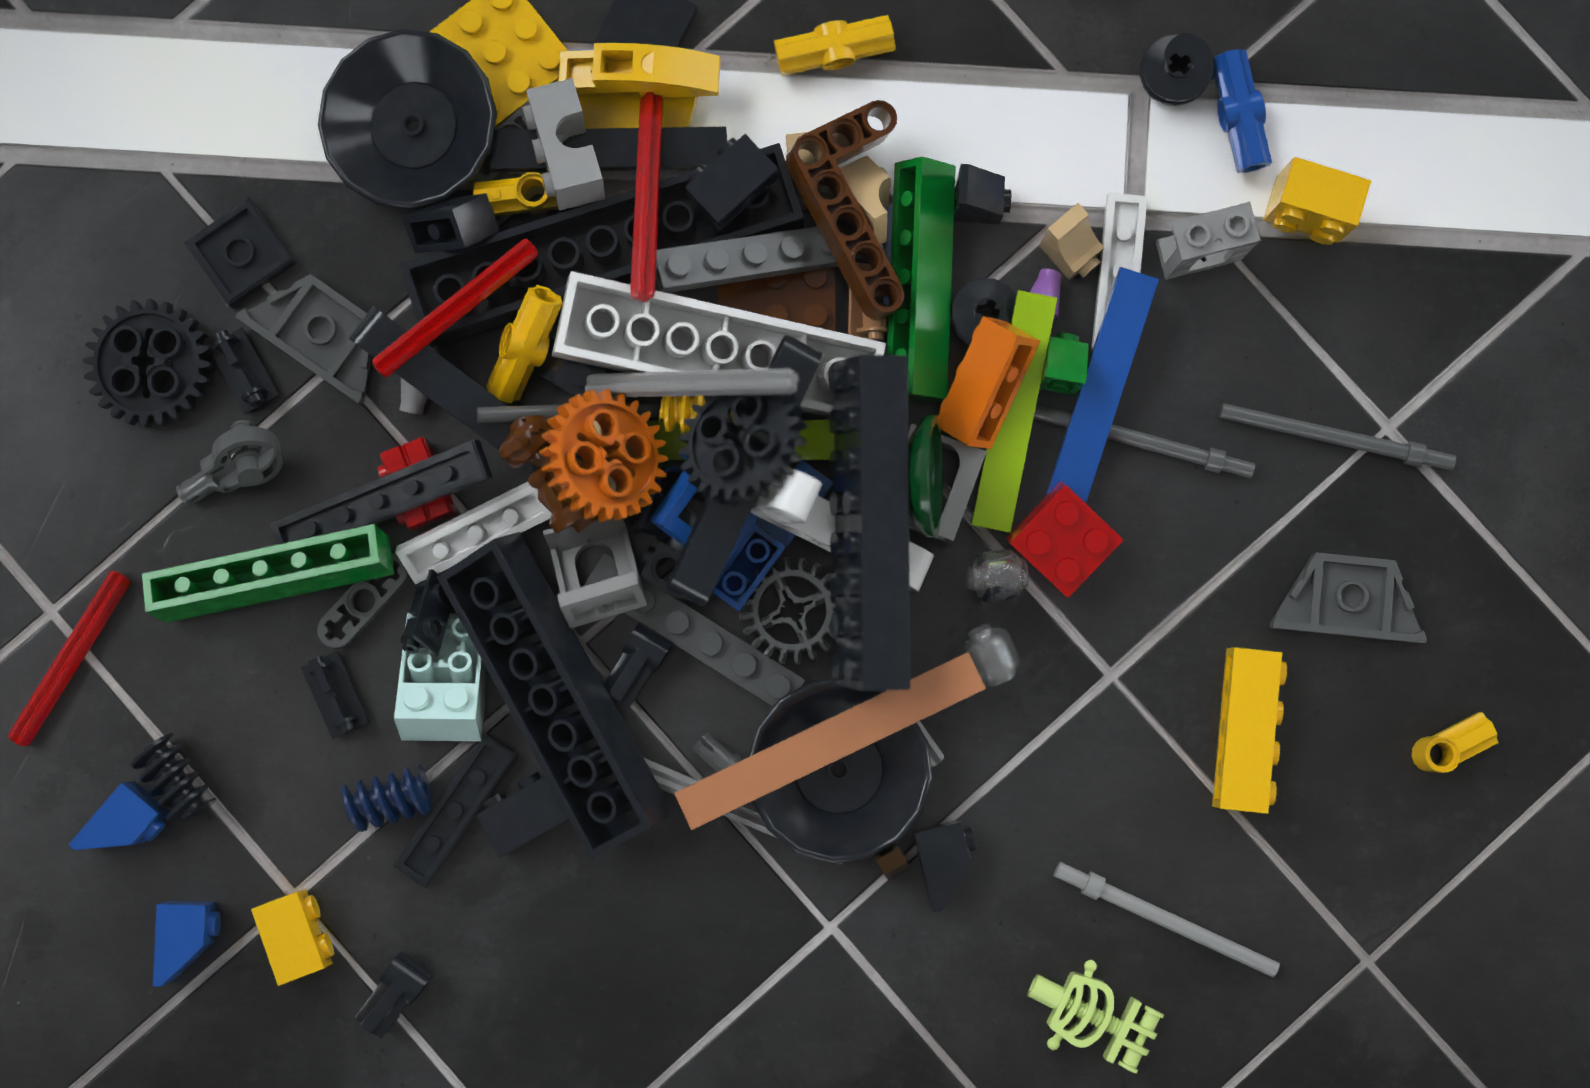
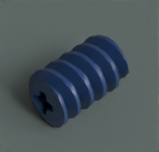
(387, 800)

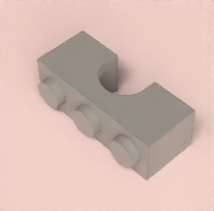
(572, 172)

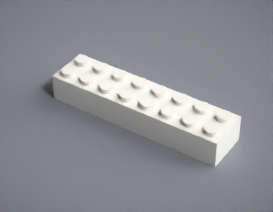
(677, 333)

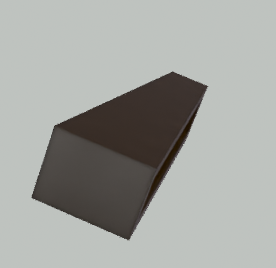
(892, 862)

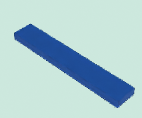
(1104, 382)

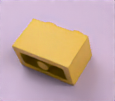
(293, 936)

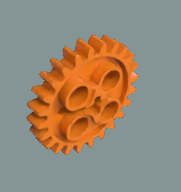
(604, 455)

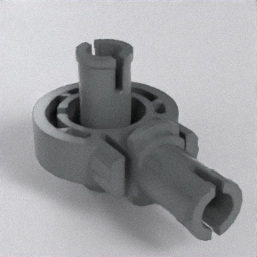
(244, 469)

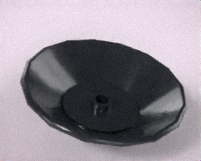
(384, 89)
(848, 814)

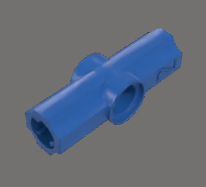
(1241, 111)

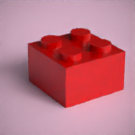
(1064, 539)

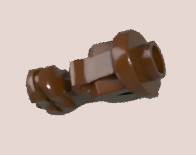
(524, 446)

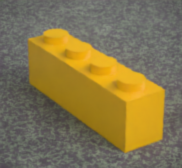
(1248, 730)

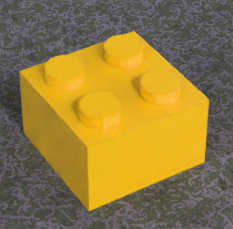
(1316, 201)

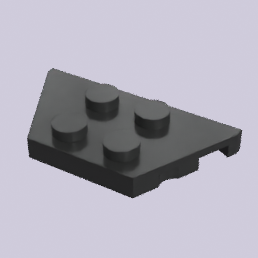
(315, 329)
(1350, 599)

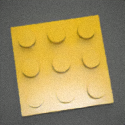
(509, 46)

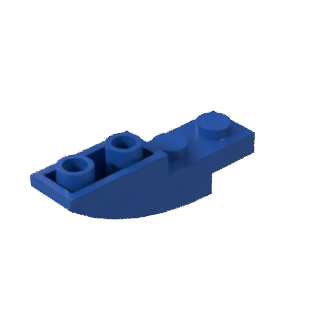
(759, 551)

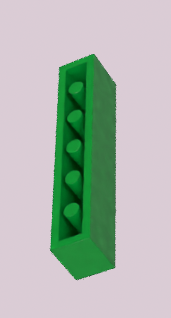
(924, 268)
(268, 574)

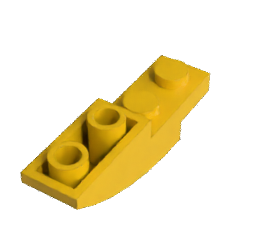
(642, 69)

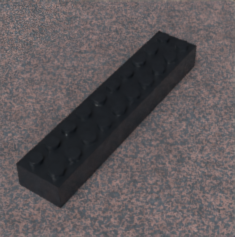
(587, 241)

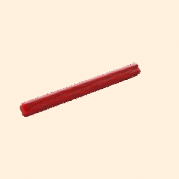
(647, 198)

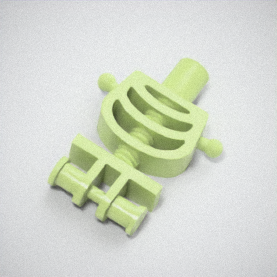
(1059, 999)

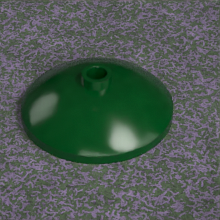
(926, 475)

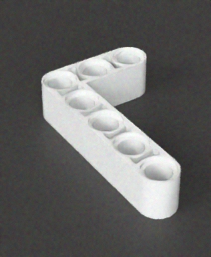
(808, 516)

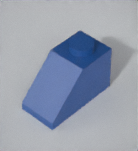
(123, 819)
(181, 936)

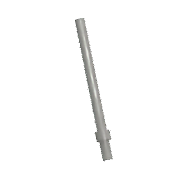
(1095, 887)

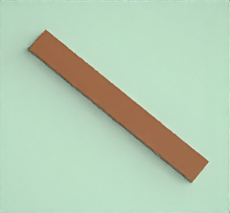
(829, 741)

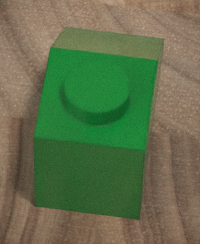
(1065, 364)

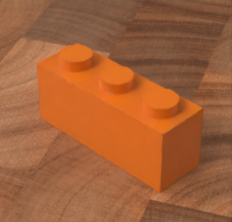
(987, 382)

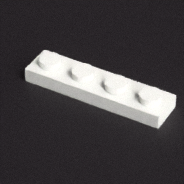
(1122, 245)
(468, 532)

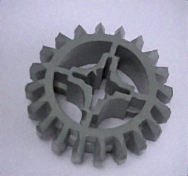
(760, 625)

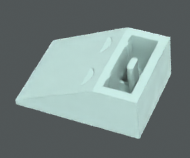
(442, 694)

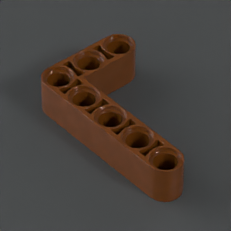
(844, 205)

